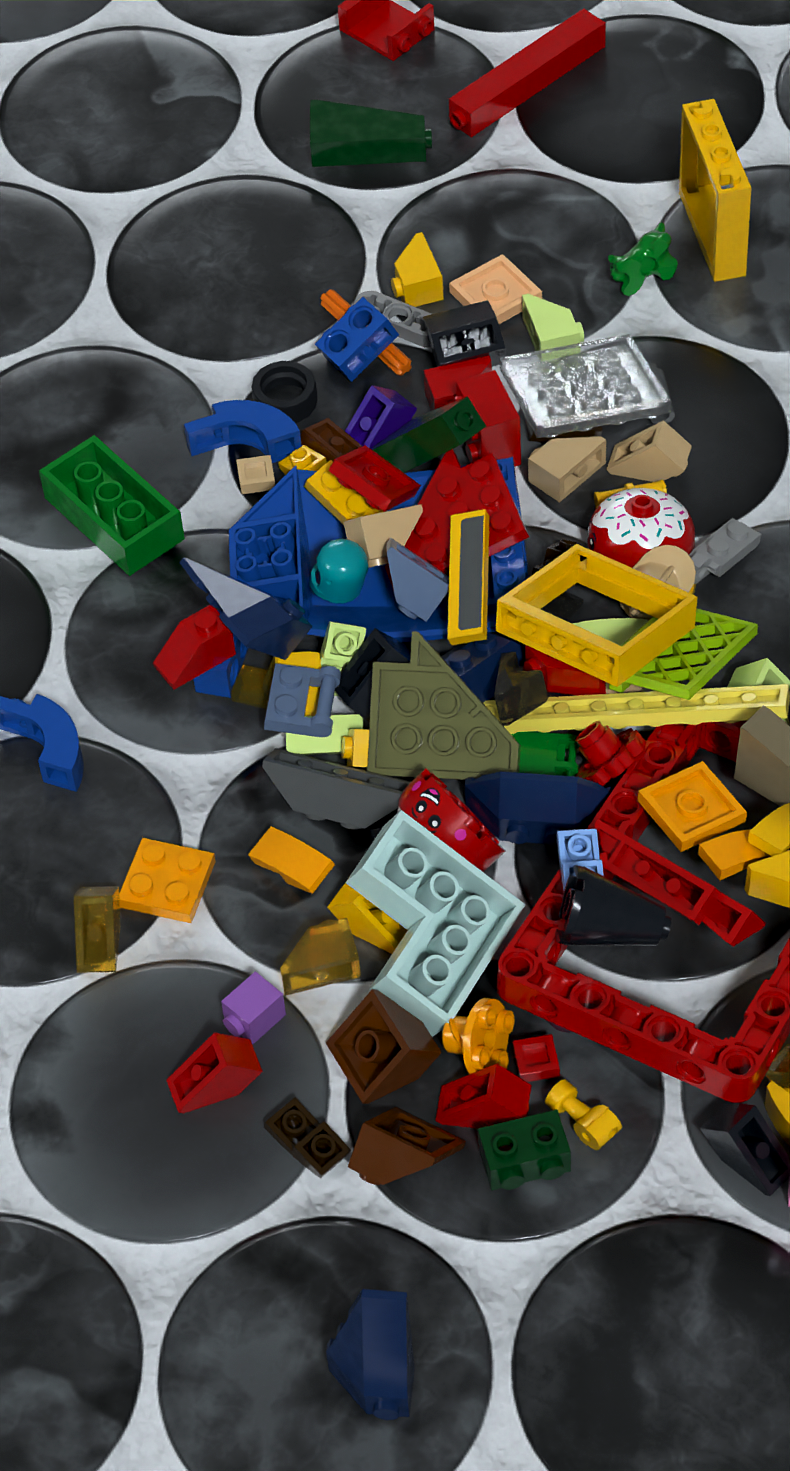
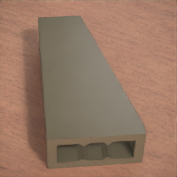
(765, 756)

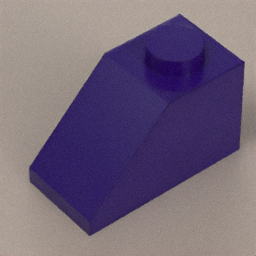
(379, 416)

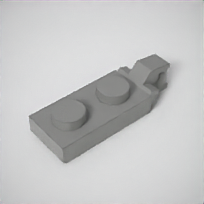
(724, 549)

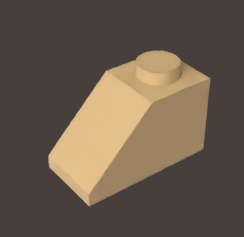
(651, 454)
(565, 464)
(376, 529)

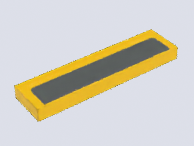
(468, 577)

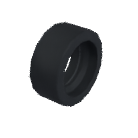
(287, 373)

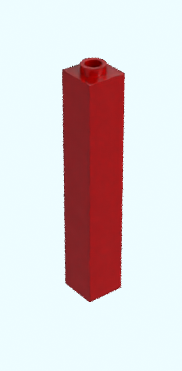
(527, 72)

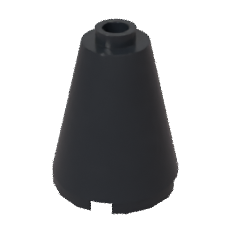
(608, 913)

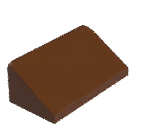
(328, 439)

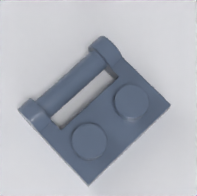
(290, 695)

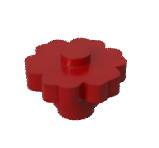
(607, 753)

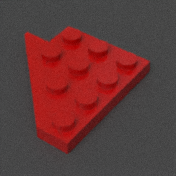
(461, 491)

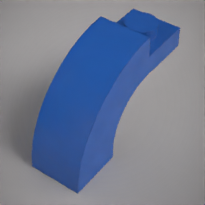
(246, 424)
(53, 728)

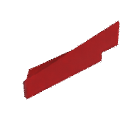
(675, 886)

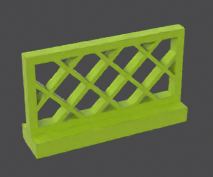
(666, 681)

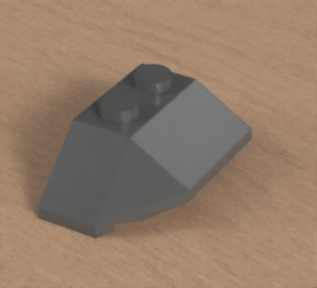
(332, 789)

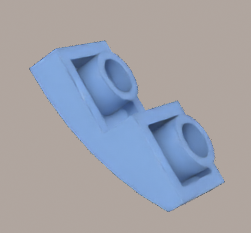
(578, 849)

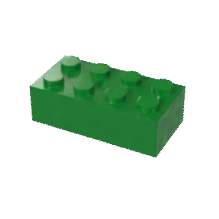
(112, 505)

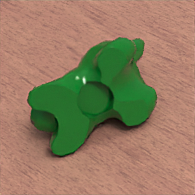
(645, 259)

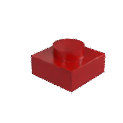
(536, 1058)

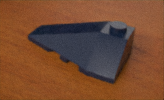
(250, 613)
(375, 1354)

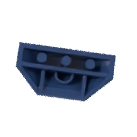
(479, 662)
(533, 805)

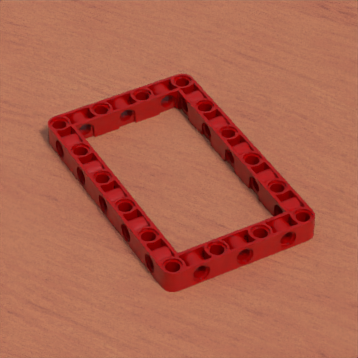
(600, 1012)

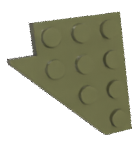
(433, 721)

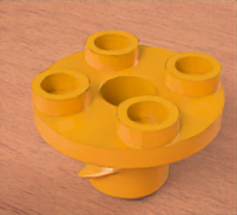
(481, 1035)

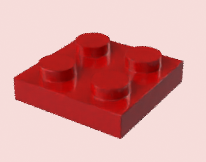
(374, 478)

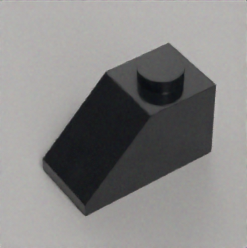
(748, 1146)

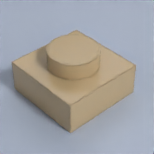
(255, 474)

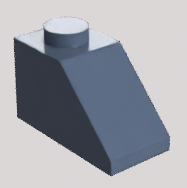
(415, 582)

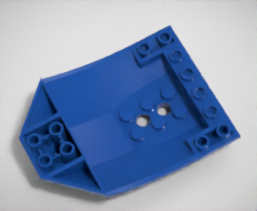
(287, 528)

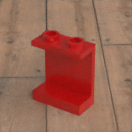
(385, 25)

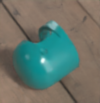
(341, 570)

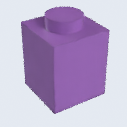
(253, 1008)

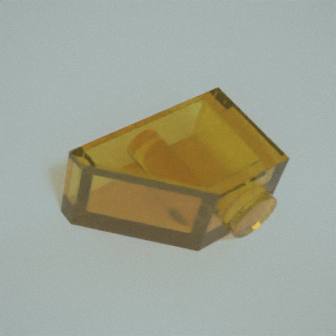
(97, 928)
(321, 958)

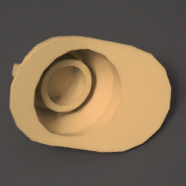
(668, 565)

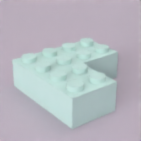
(451, 917)

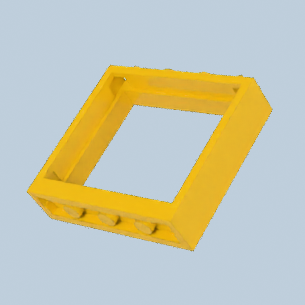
(716, 214)
(523, 620)

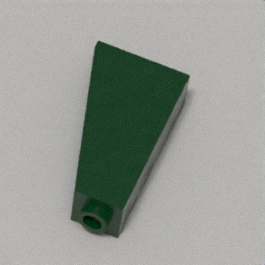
(365, 135)
(431, 435)

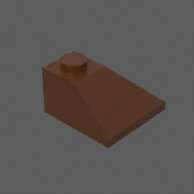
(382, 1047)
(398, 1146)

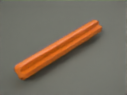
(390, 356)

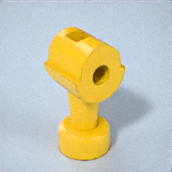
(592, 1125)

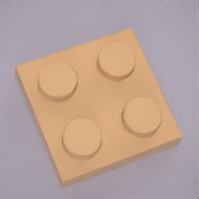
(498, 283)

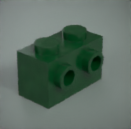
(524, 1150)

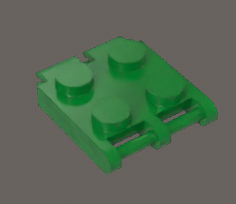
(546, 753)

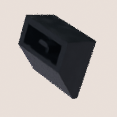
(465, 334)
(357, 676)

